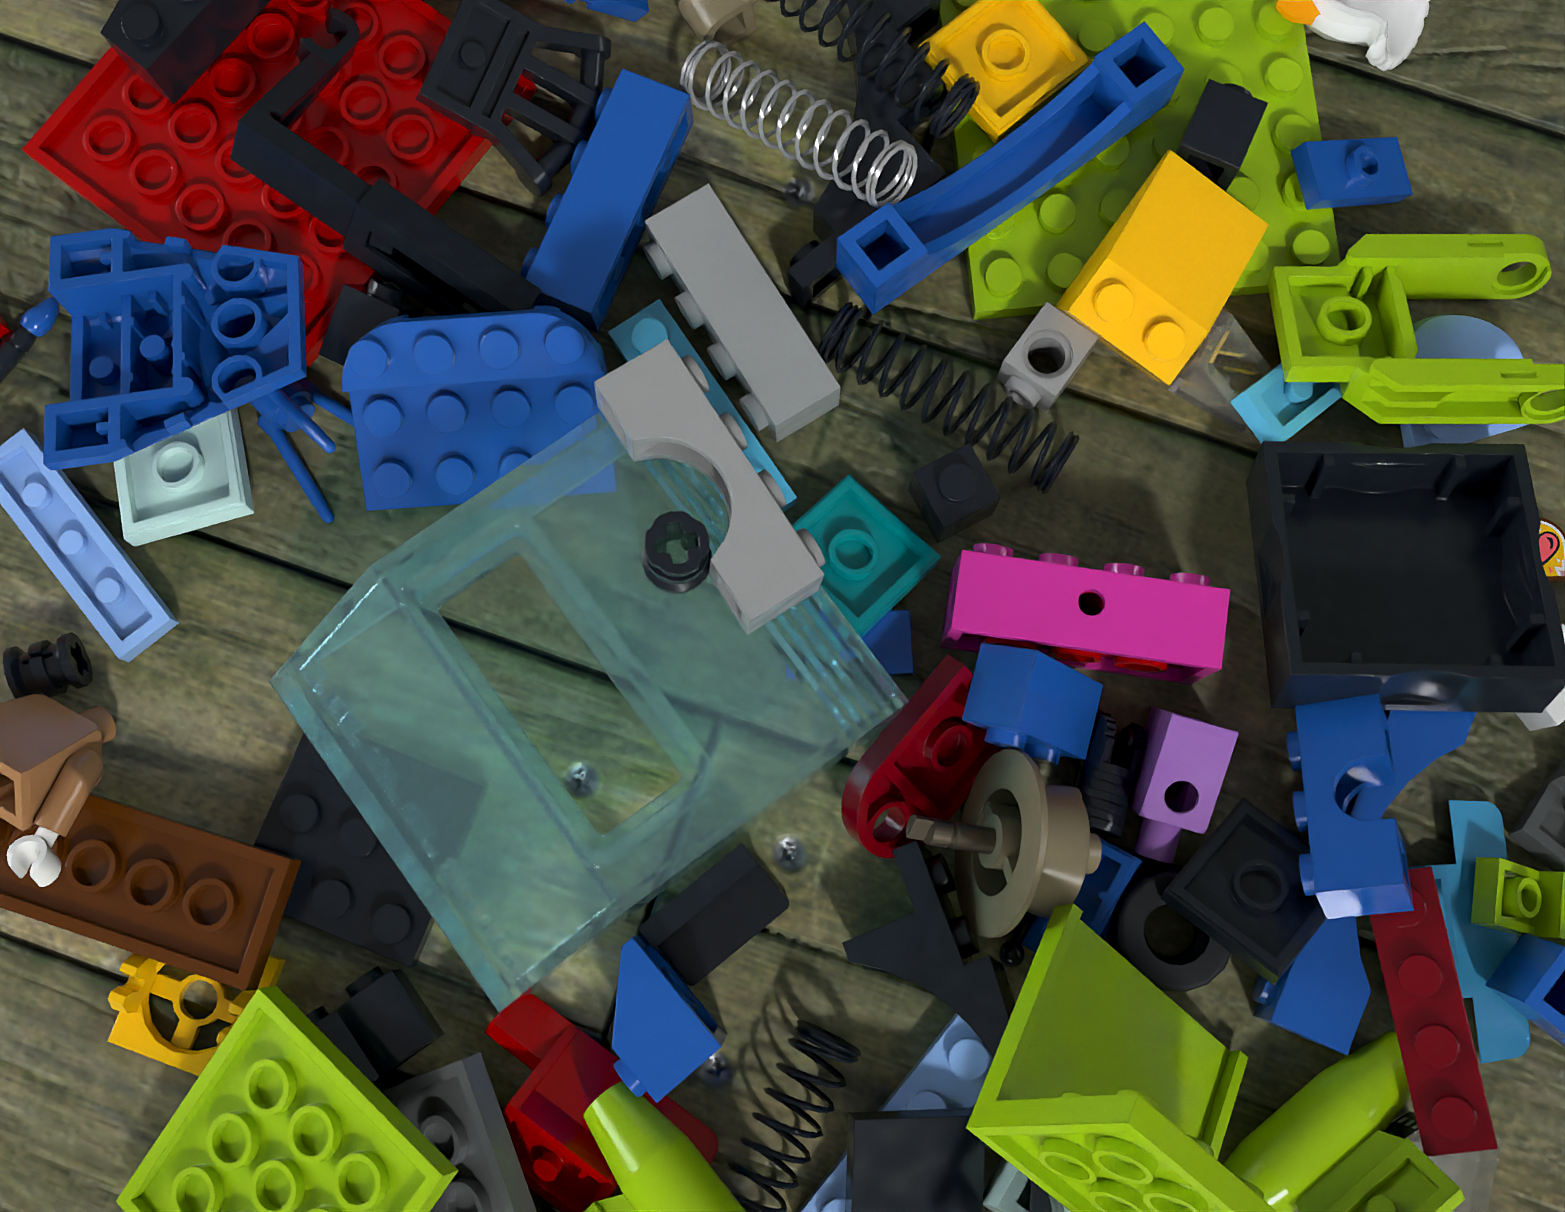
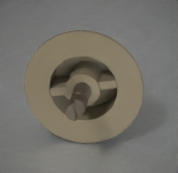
(1015, 844)

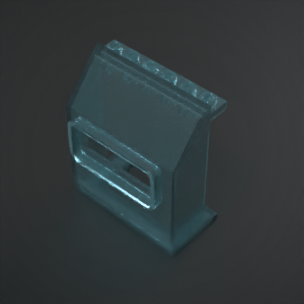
(461, 785)

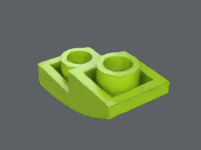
(1519, 899)

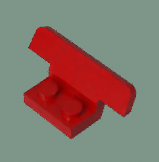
(548, 1109)

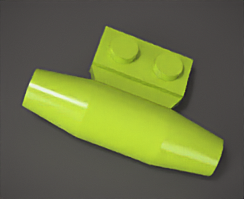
(1331, 1146)
(652, 1159)

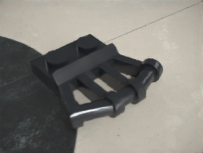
(480, 67)

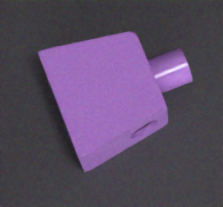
(1184, 752)

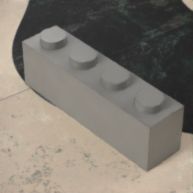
(741, 313)

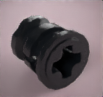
(659, 564)
(47, 667)

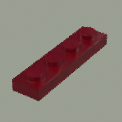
(1433, 1024)

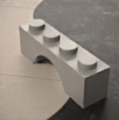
(662, 414)

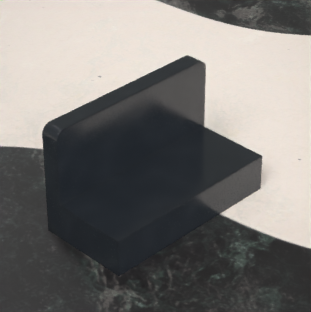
(715, 915)

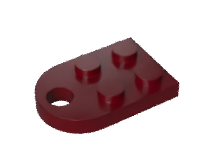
(917, 763)

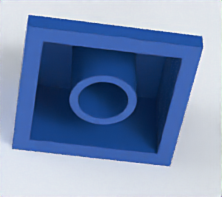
(658, 1023)

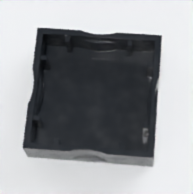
(1403, 577)

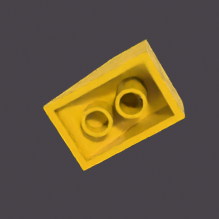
(1164, 269)

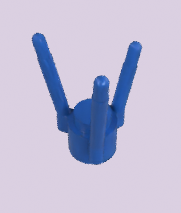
(291, 410)

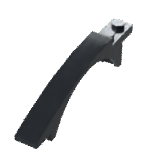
(936, 953)

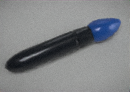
(33, 324)

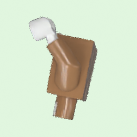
(47, 774)

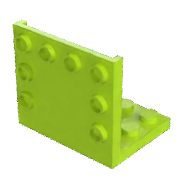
(1110, 1087)

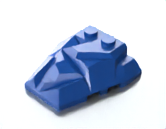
(166, 338)

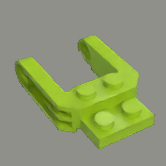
(1358, 330)

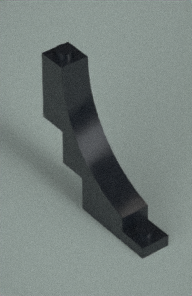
(839, 210)

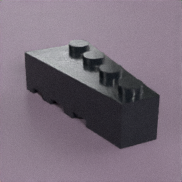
(176, 39)

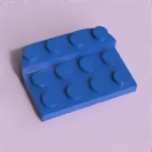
(464, 399)

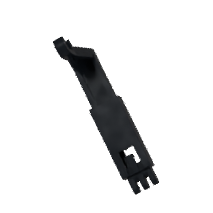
(376, 220)

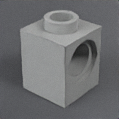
(1052, 335)

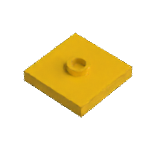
(1014, 54)

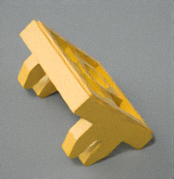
(134, 1022)

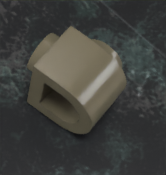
(719, 19)

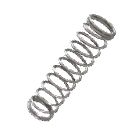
(870, 181)

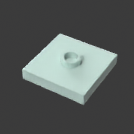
(185, 482)

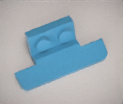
(1475, 948)

